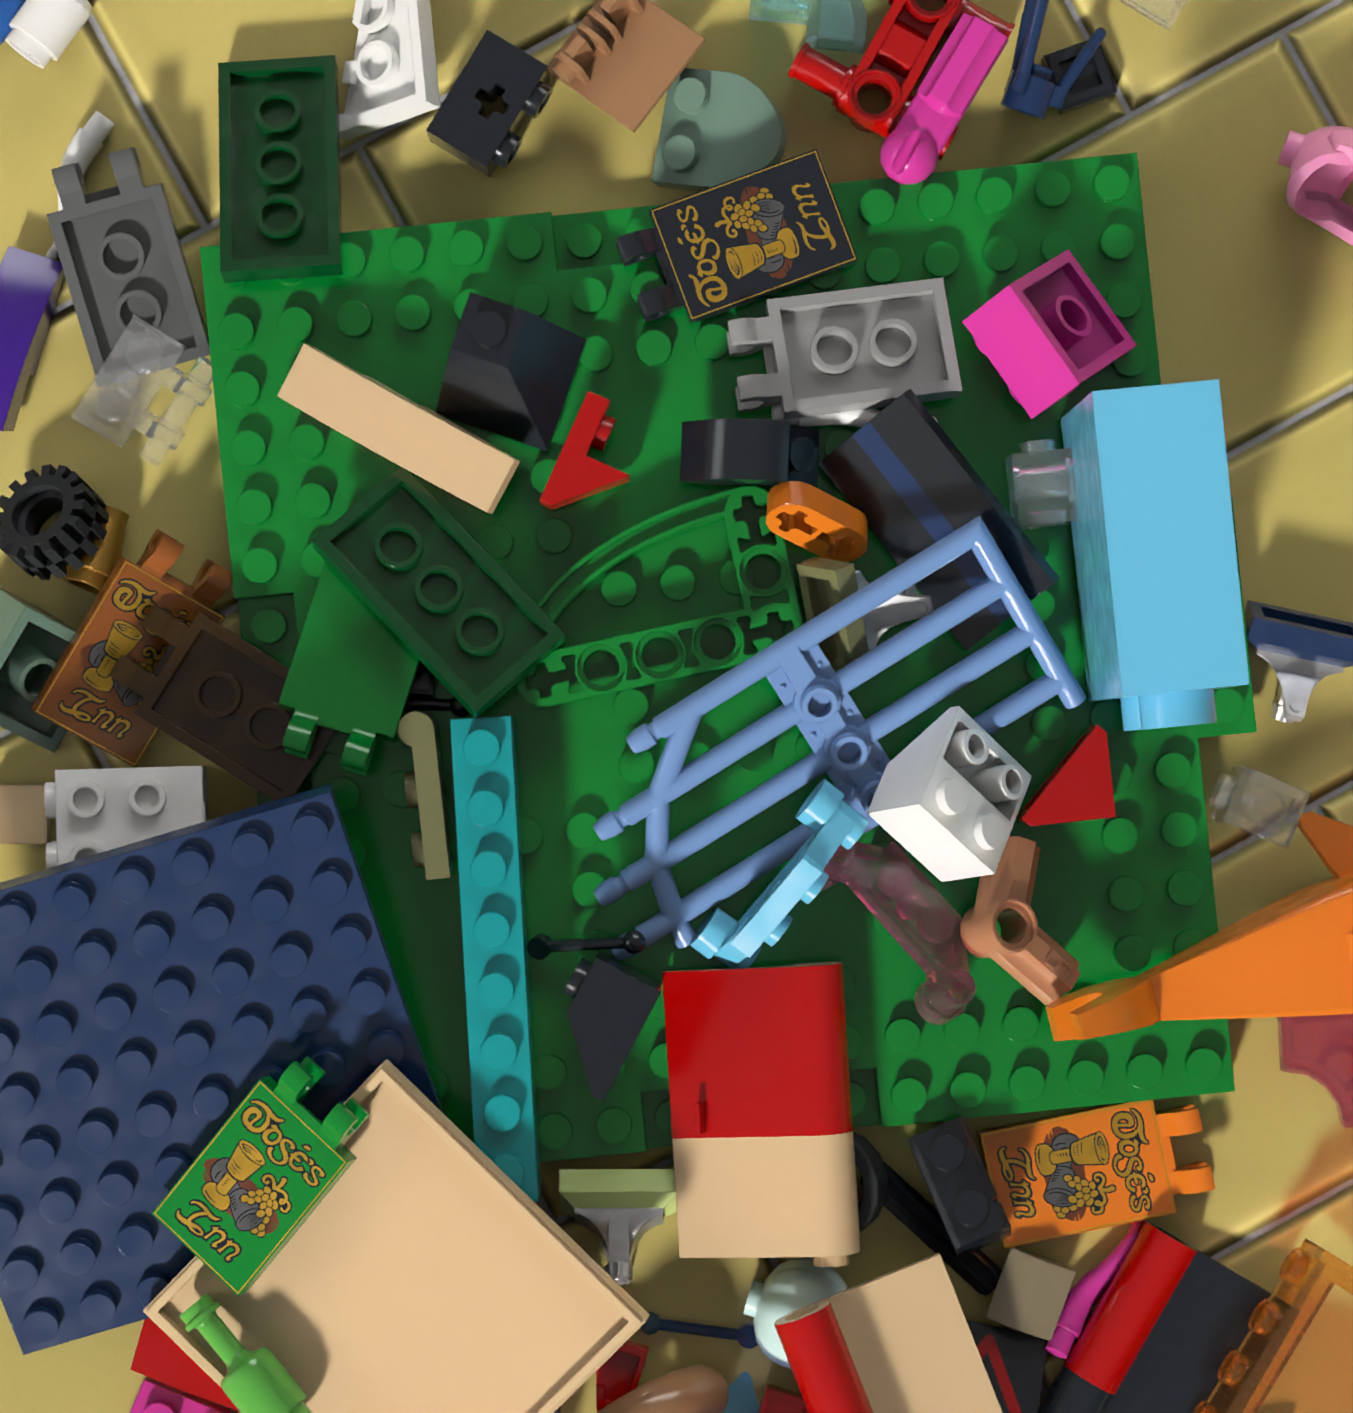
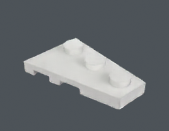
(391, 66)

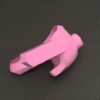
(1319, 176)

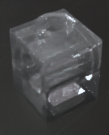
(1041, 485)

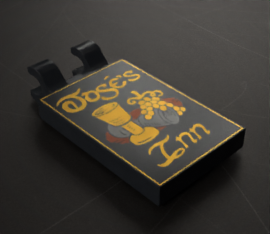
(742, 240)

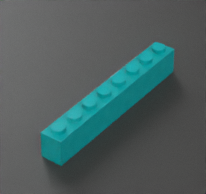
(495, 947)

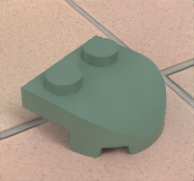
(715, 131)

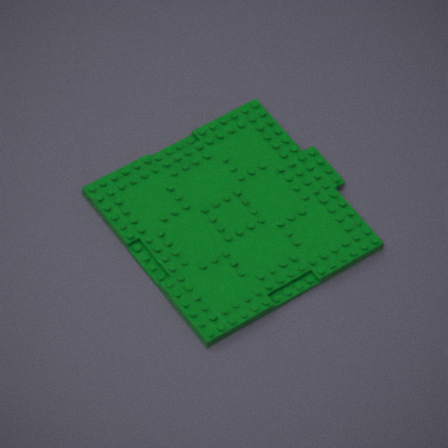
(1104, 888)

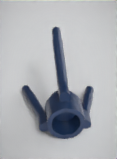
(1031, 85)

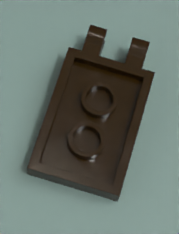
(221, 702)

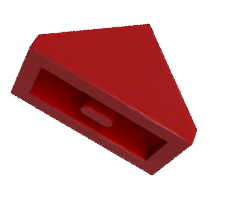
(1077, 787)

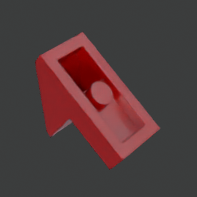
(575, 472)

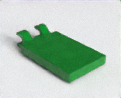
(346, 676)

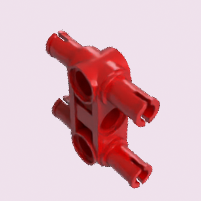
(890, 62)

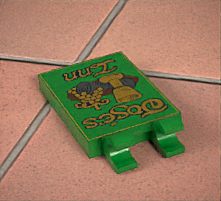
(261, 1176)

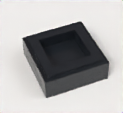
(1092, 84)

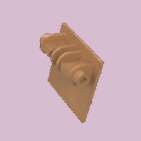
(625, 57)

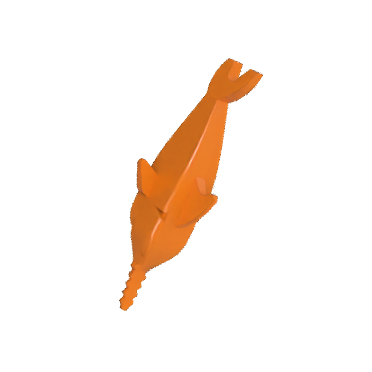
(1270, 964)

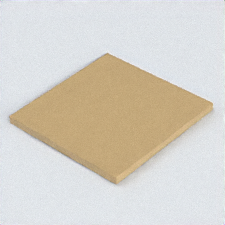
(419, 1282)

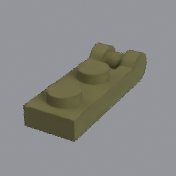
(427, 792)

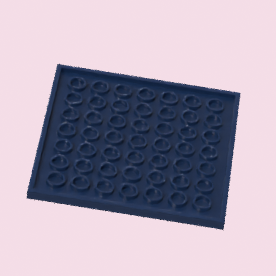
(143, 1015)

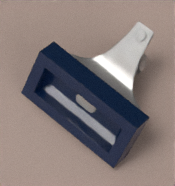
(1300, 651)

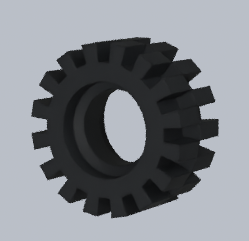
(67, 537)

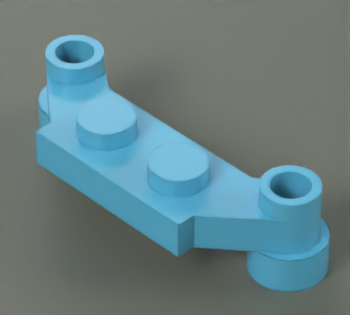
(801, 879)

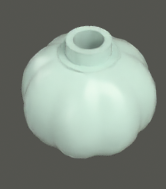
(785, 1290)

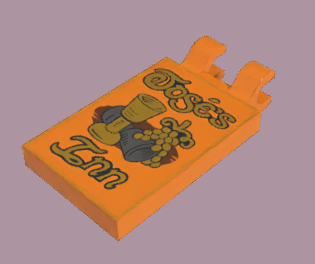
(1090, 1168)

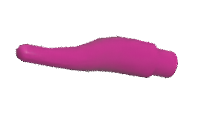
(1086, 1293)

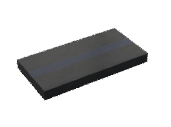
(922, 489)

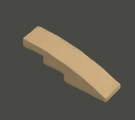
(398, 428)

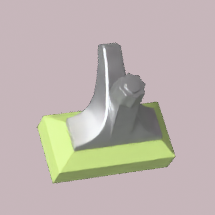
(618, 1208)

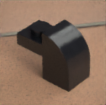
(748, 452)

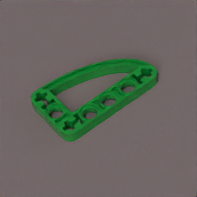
(684, 635)

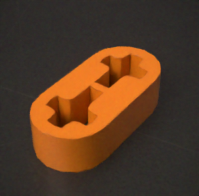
(816, 521)

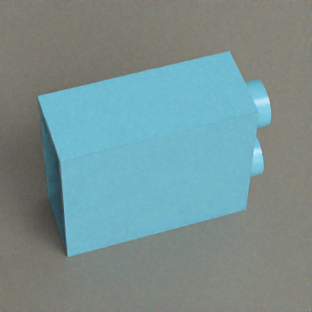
(1156, 552)

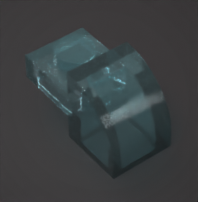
(829, 23)

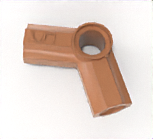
(1023, 946)

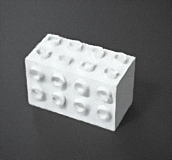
(120, 807)

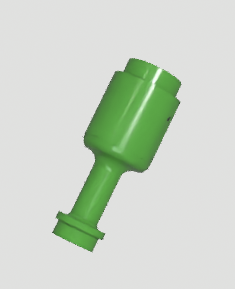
(253, 1378)

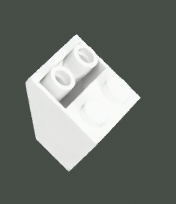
(952, 798)

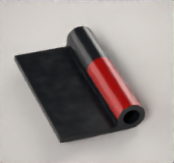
(1156, 1332)

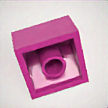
(1049, 333)

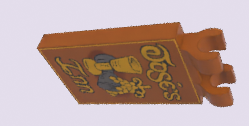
(79, 689)

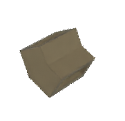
(1030, 1293)

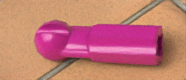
(942, 100)

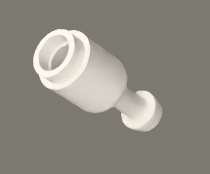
(46, 28)

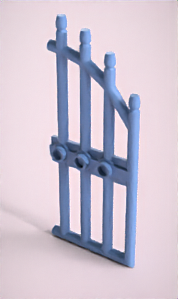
(829, 720)

